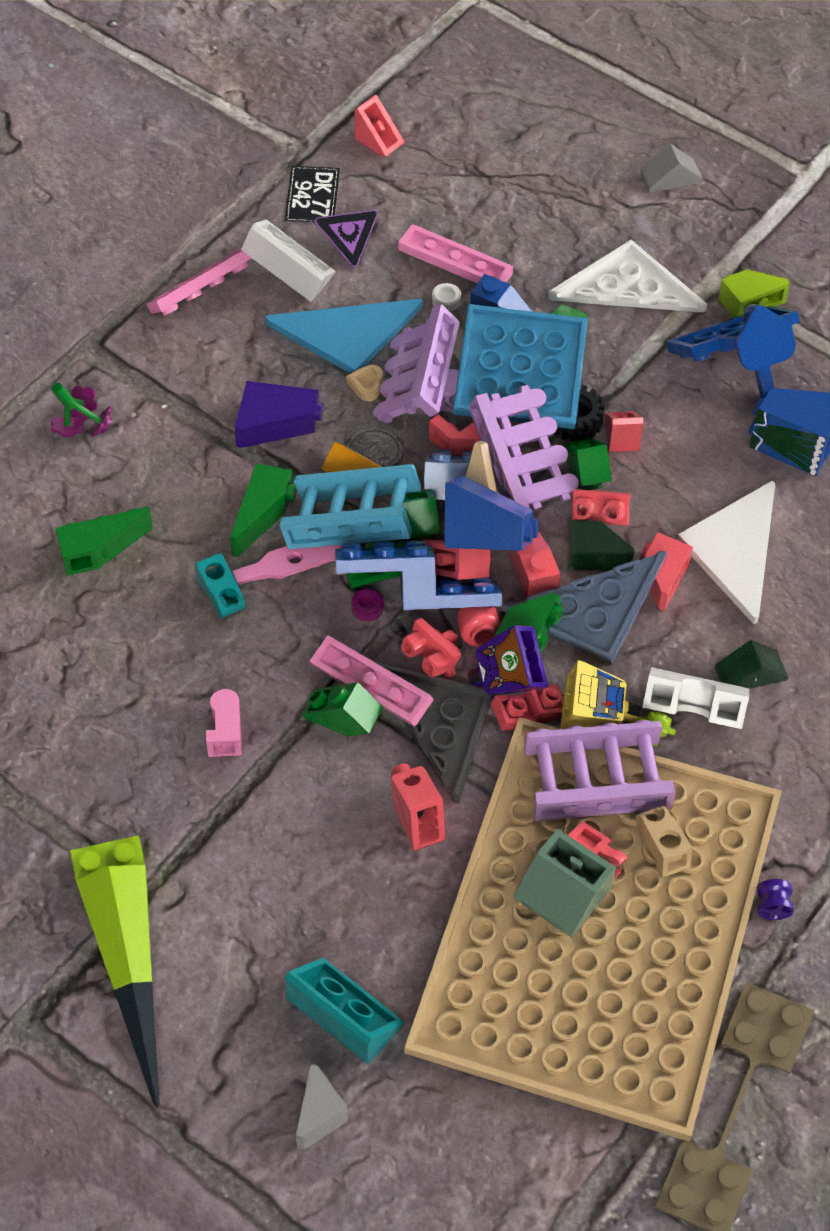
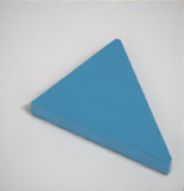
(346, 334)

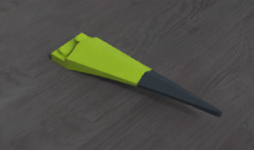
(116, 901)

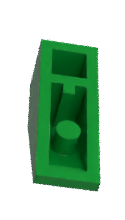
(262, 505)

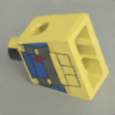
(595, 698)

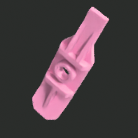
(277, 565)

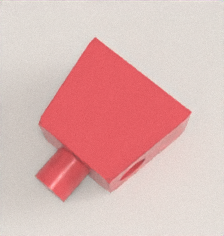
(416, 792)

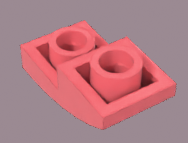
(534, 705)

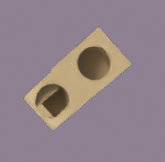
(665, 840)

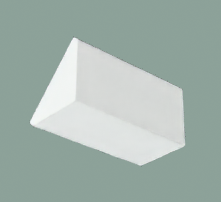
(287, 259)

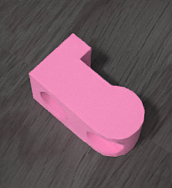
(226, 715)

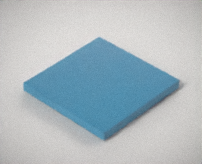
(519, 349)

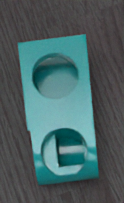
(219, 585)

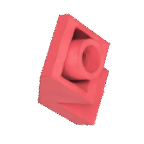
(447, 436)

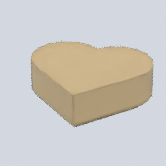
(366, 382)

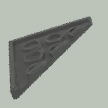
(449, 726)

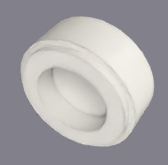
(447, 295)

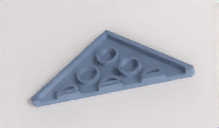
(602, 606)

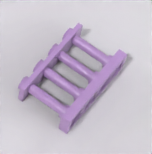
(603, 800)

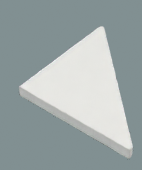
(630, 280)
(734, 547)

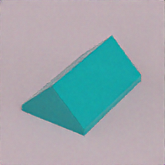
(342, 1008)

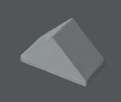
(670, 170)
(320, 1111)

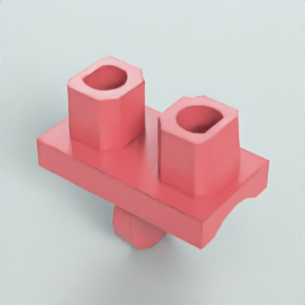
(602, 506)
(436, 648)

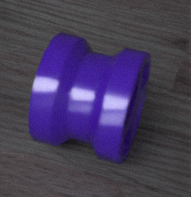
(775, 899)

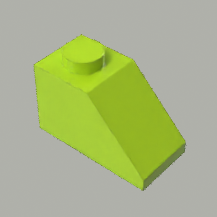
(751, 288)

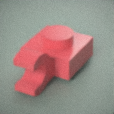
(598, 844)

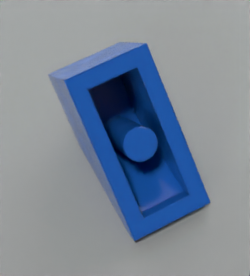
(496, 293)

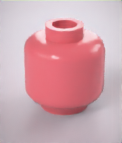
(478, 624)

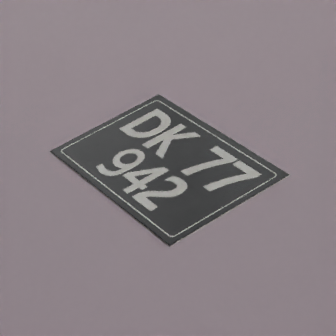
(311, 193)

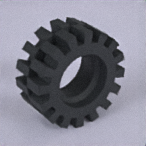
(588, 424)

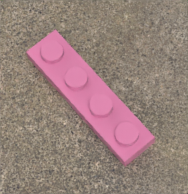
(452, 255)
(192, 286)
(387, 688)

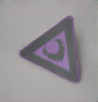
(348, 233)

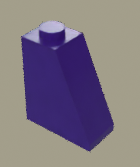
(276, 413)

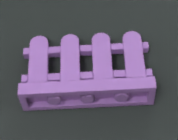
(430, 366)
(508, 469)

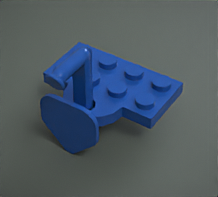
(759, 335)

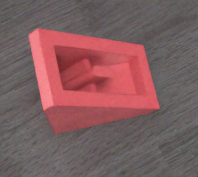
(376, 128)
(623, 430)

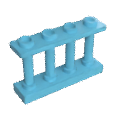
(351, 526)

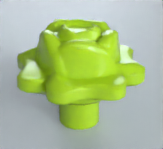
(665, 722)

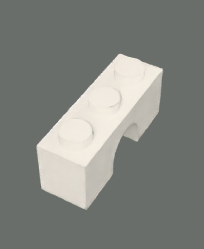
(716, 700)

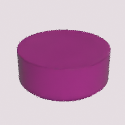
(367, 605)

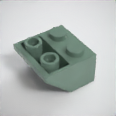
(565, 883)

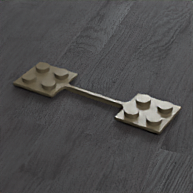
(702, 1182)

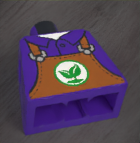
(510, 663)

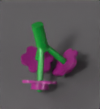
(79, 404)

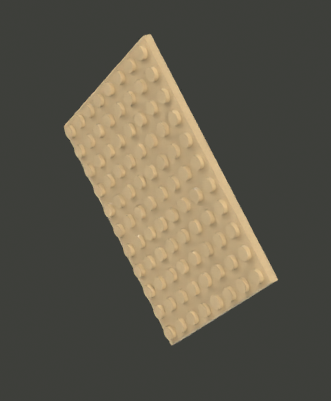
(640, 991)

